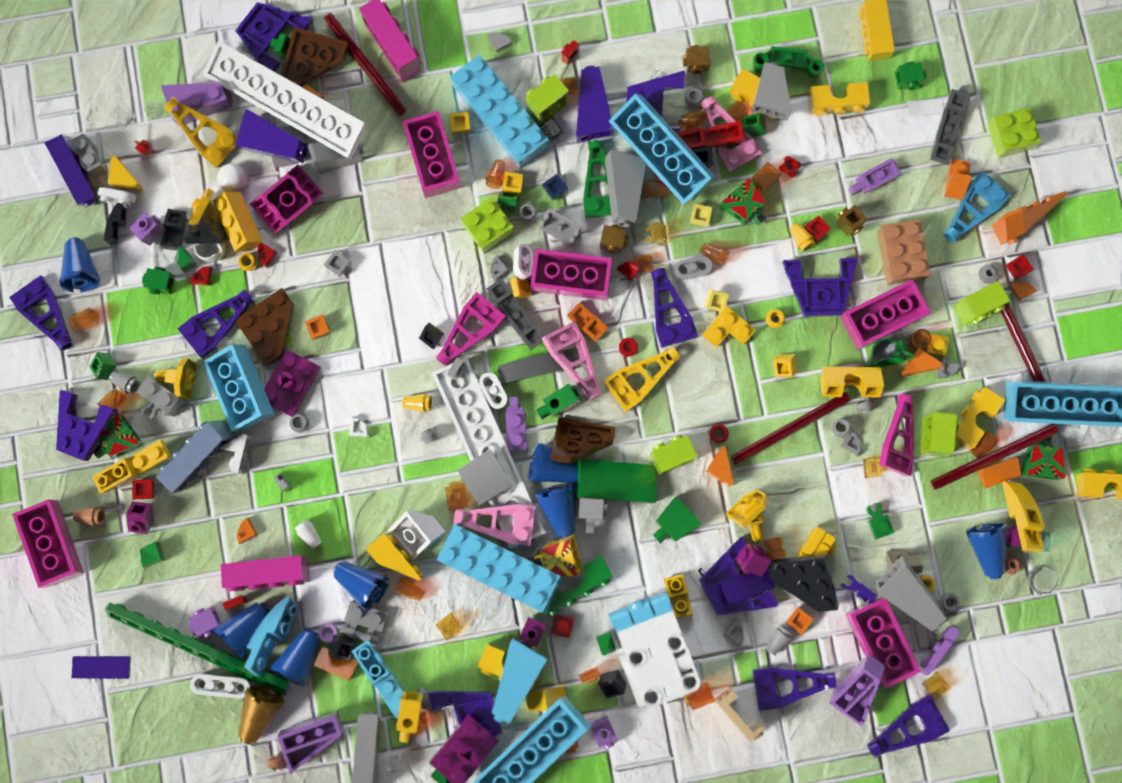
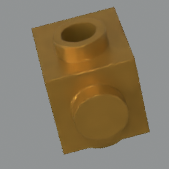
(696, 59)
(851, 220)
(613, 238)

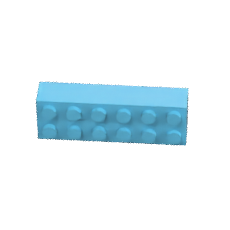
(499, 111)
(662, 149)
(1063, 403)
(500, 569)
(538, 746)

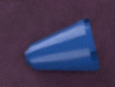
(77, 267)
(546, 470)
(559, 508)
(990, 547)
(361, 583)
(239, 629)
(298, 658)

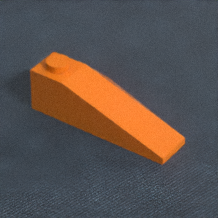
(1017, 222)

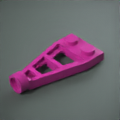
(486, 313)
(891, 458)

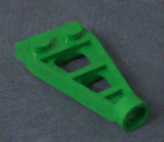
(595, 206)

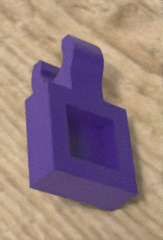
(862, 591)

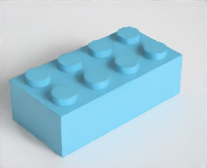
(238, 387)

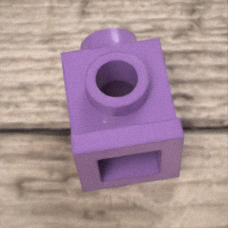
(603, 725)

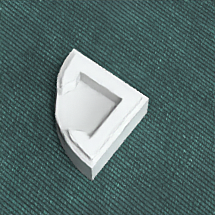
(358, 428)

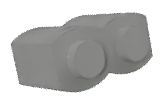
(89, 156)

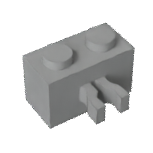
(160, 397)
(591, 510)

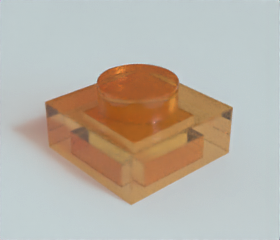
(589, 675)

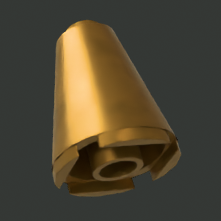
(258, 712)

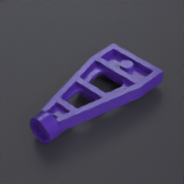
(32, 294)
(674, 333)
(196, 335)
(766, 690)
(930, 718)

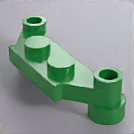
(790, 59)

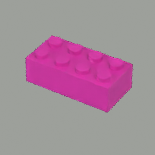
(391, 39)
(431, 154)
(571, 274)
(885, 314)
(47, 543)
(264, 572)
(883, 639)

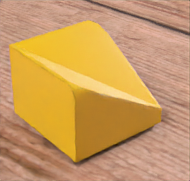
(785, 365)

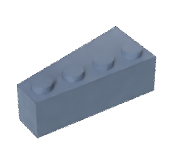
(195, 455)

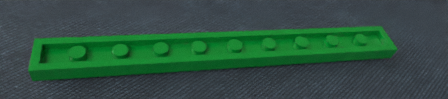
(191, 645)

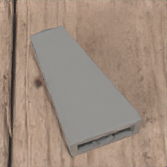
(625, 183)
(910, 594)
(366, 748)

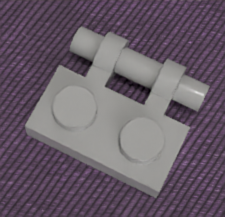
(373, 620)

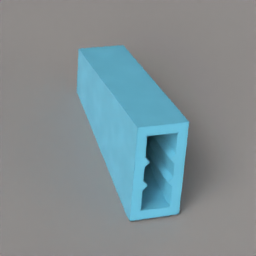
(518, 676)

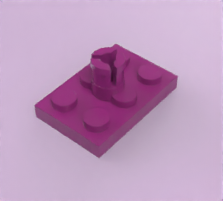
(290, 382)
(464, 751)

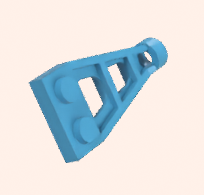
(986, 189)

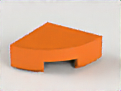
(1022, 289)
(246, 531)

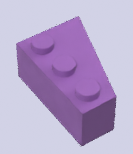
(201, 97)
(857, 689)
(306, 739)

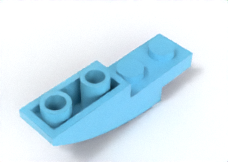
(271, 629)
(380, 675)

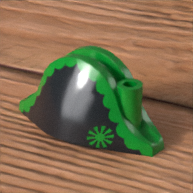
(887, 353)

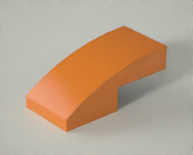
(587, 322)

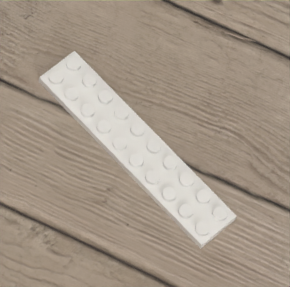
(285, 100)
(480, 434)

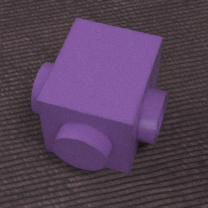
(147, 228)
(204, 622)

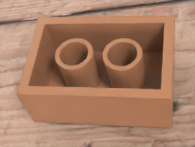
(903, 252)

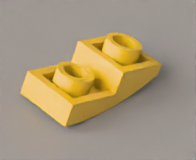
(678, 596)

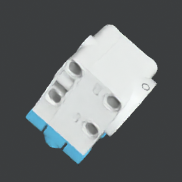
(654, 652)

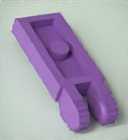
(939, 650)

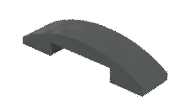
(949, 126)
(515, 314)
(531, 367)

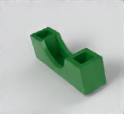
(595, 573)

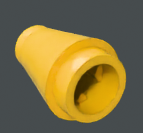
(802, 237)
(418, 403)

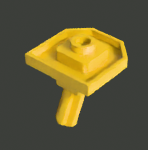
(204, 206)
(182, 378)
(749, 512)

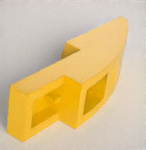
(132, 467)
(1027, 515)

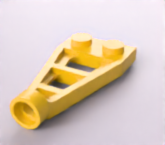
(222, 144)
(623, 392)

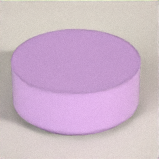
(327, 632)

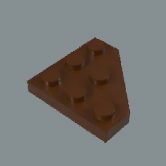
(311, 55)
(268, 326)
(579, 439)

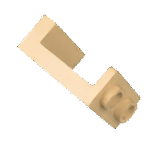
(723, 702)

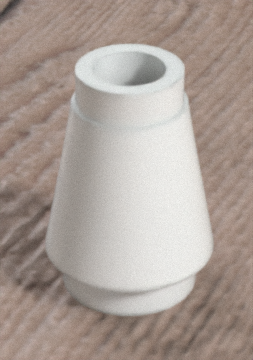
(308, 533)

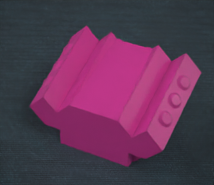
(286, 198)

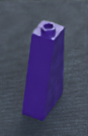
(592, 107)
(267, 139)
(72, 170)

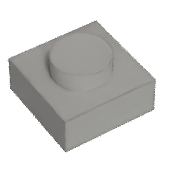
(337, 263)
(457, 369)

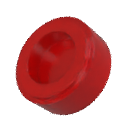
(628, 347)

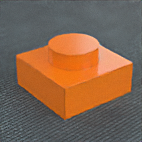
(317, 327)
(799, 620)

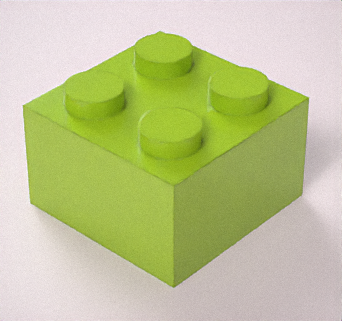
(547, 99)
(1014, 132)
(487, 225)
(982, 304)
(939, 434)
(673, 455)

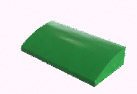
(616, 481)

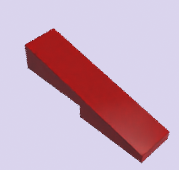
(714, 136)

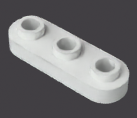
(212, 685)

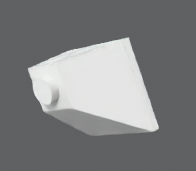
(416, 532)

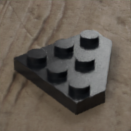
(807, 580)

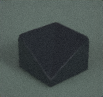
(341, 648)
(612, 684)

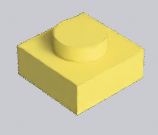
(700, 215)
(716, 300)

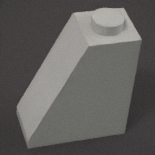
(772, 93)
(327, 159)

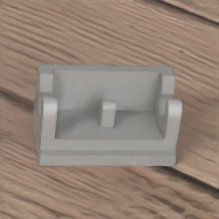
(560, 227)

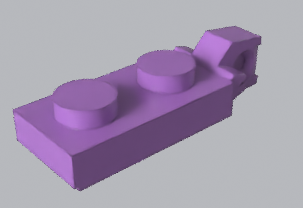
(875, 177)
(515, 426)

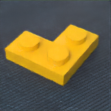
(728, 323)

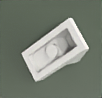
(240, 447)

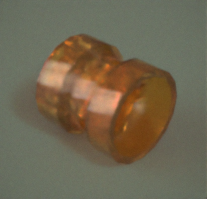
(922, 337)
(775, 543)

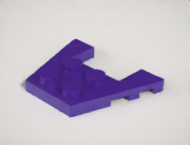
(265, 24)
(654, 90)
(824, 295)
(77, 435)
(723, 571)
(473, 703)

